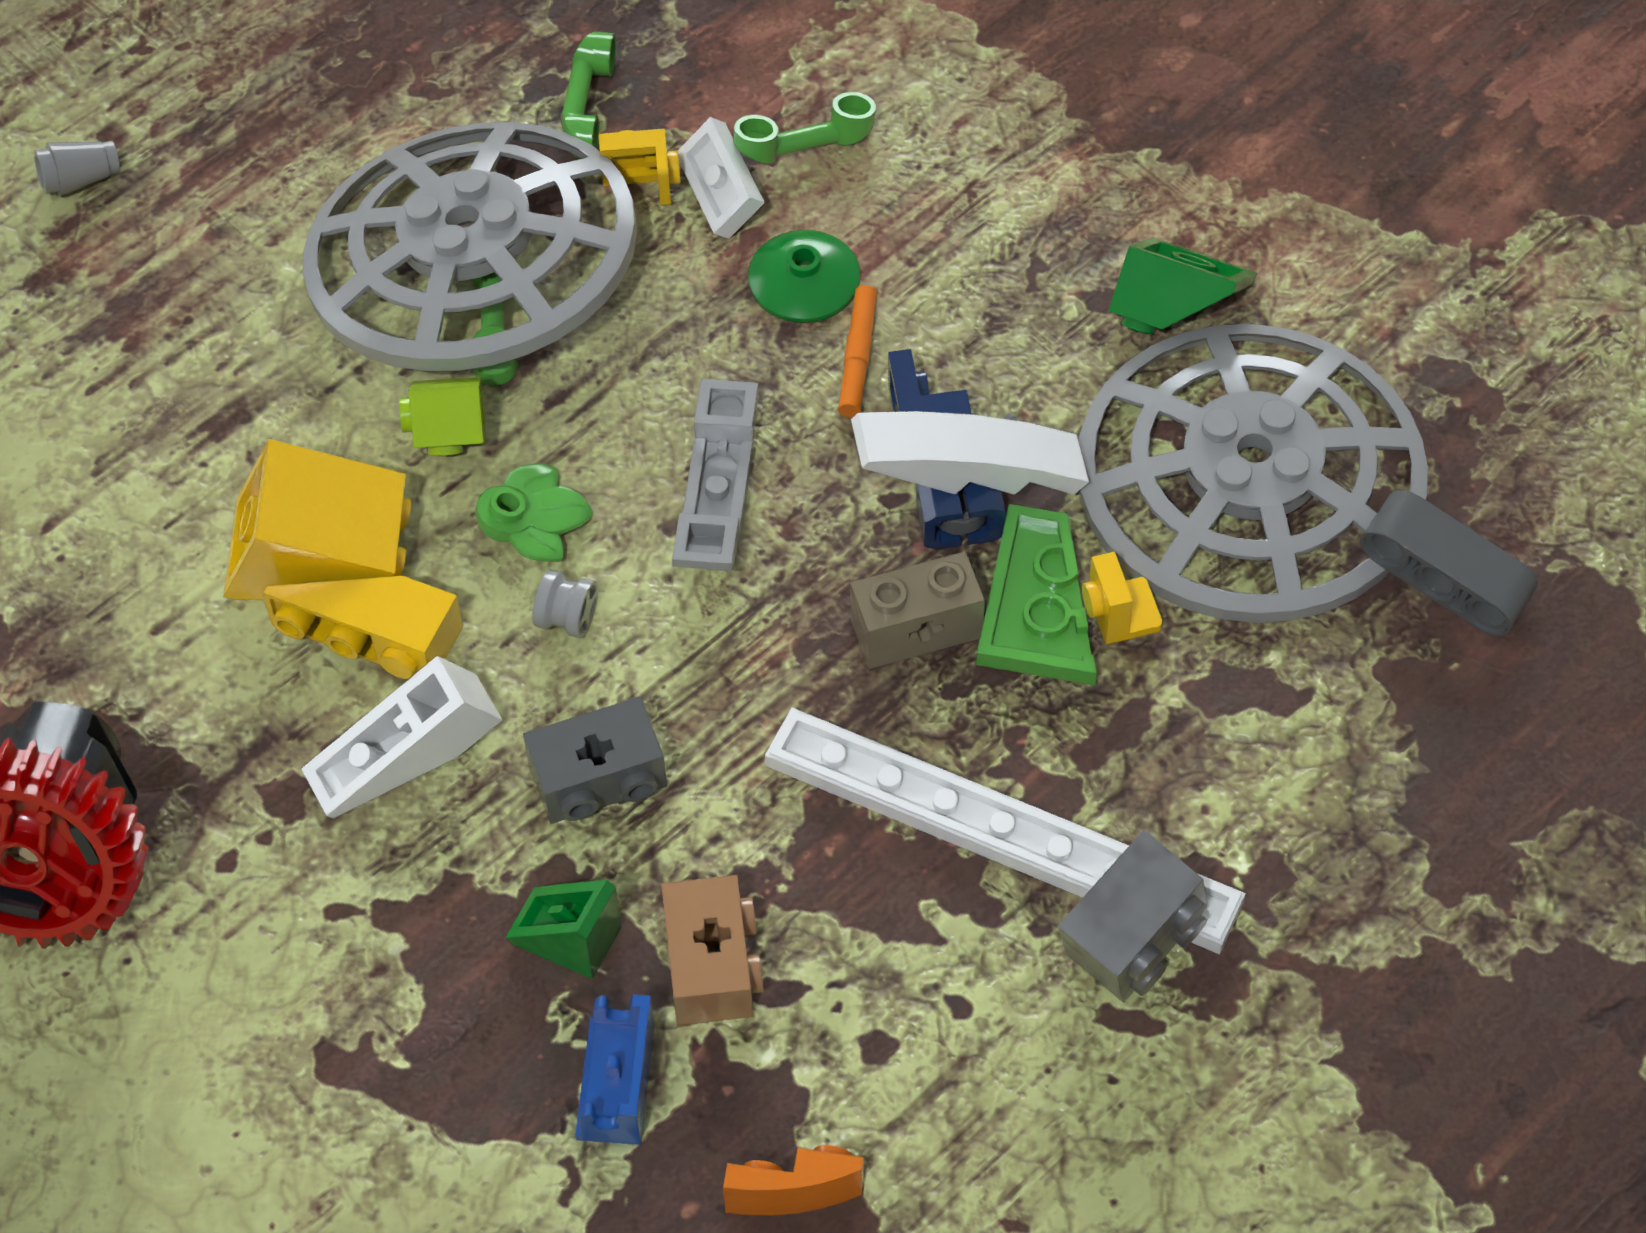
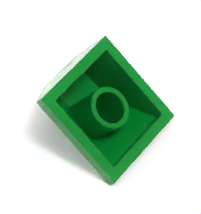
(1169, 283)

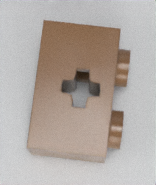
(715, 983)

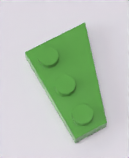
(1035, 601)

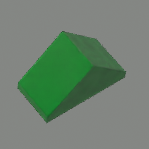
(569, 924)

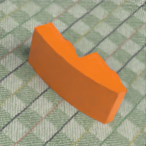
(818, 1181)

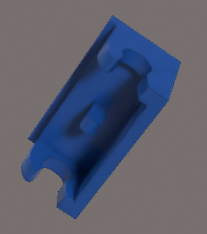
(616, 1072)

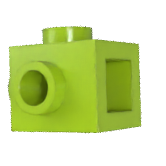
(444, 414)

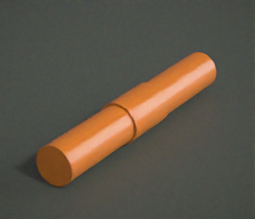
(857, 351)

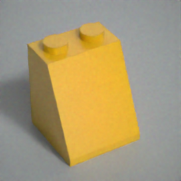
(314, 521)

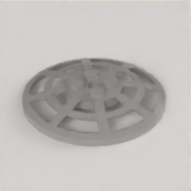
(449, 253)
(1243, 487)

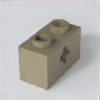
(917, 610)

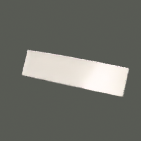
(958, 449)

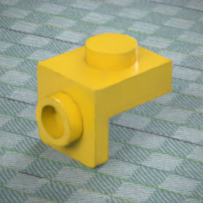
(642, 159)
(1120, 606)

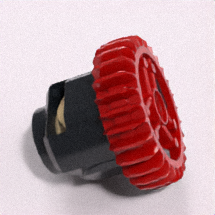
(65, 826)

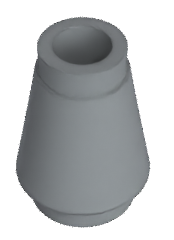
(72, 165)

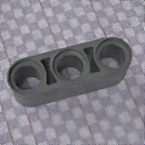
(1449, 563)

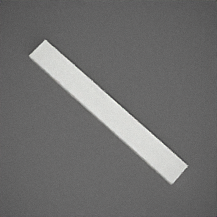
(966, 813)

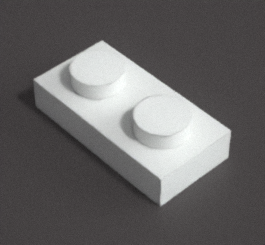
(719, 178)

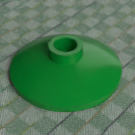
(808, 291)

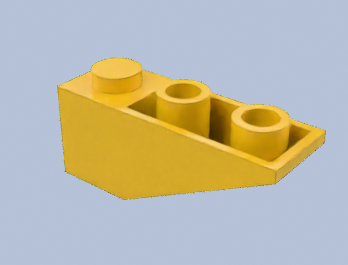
(376, 619)

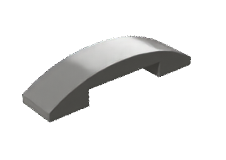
(718, 476)

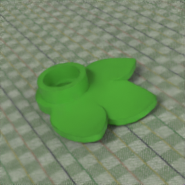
(536, 512)

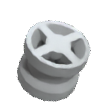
(565, 603)

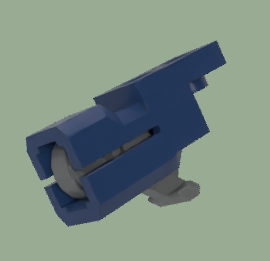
(942, 515)

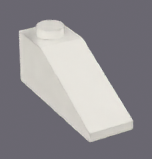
(403, 737)

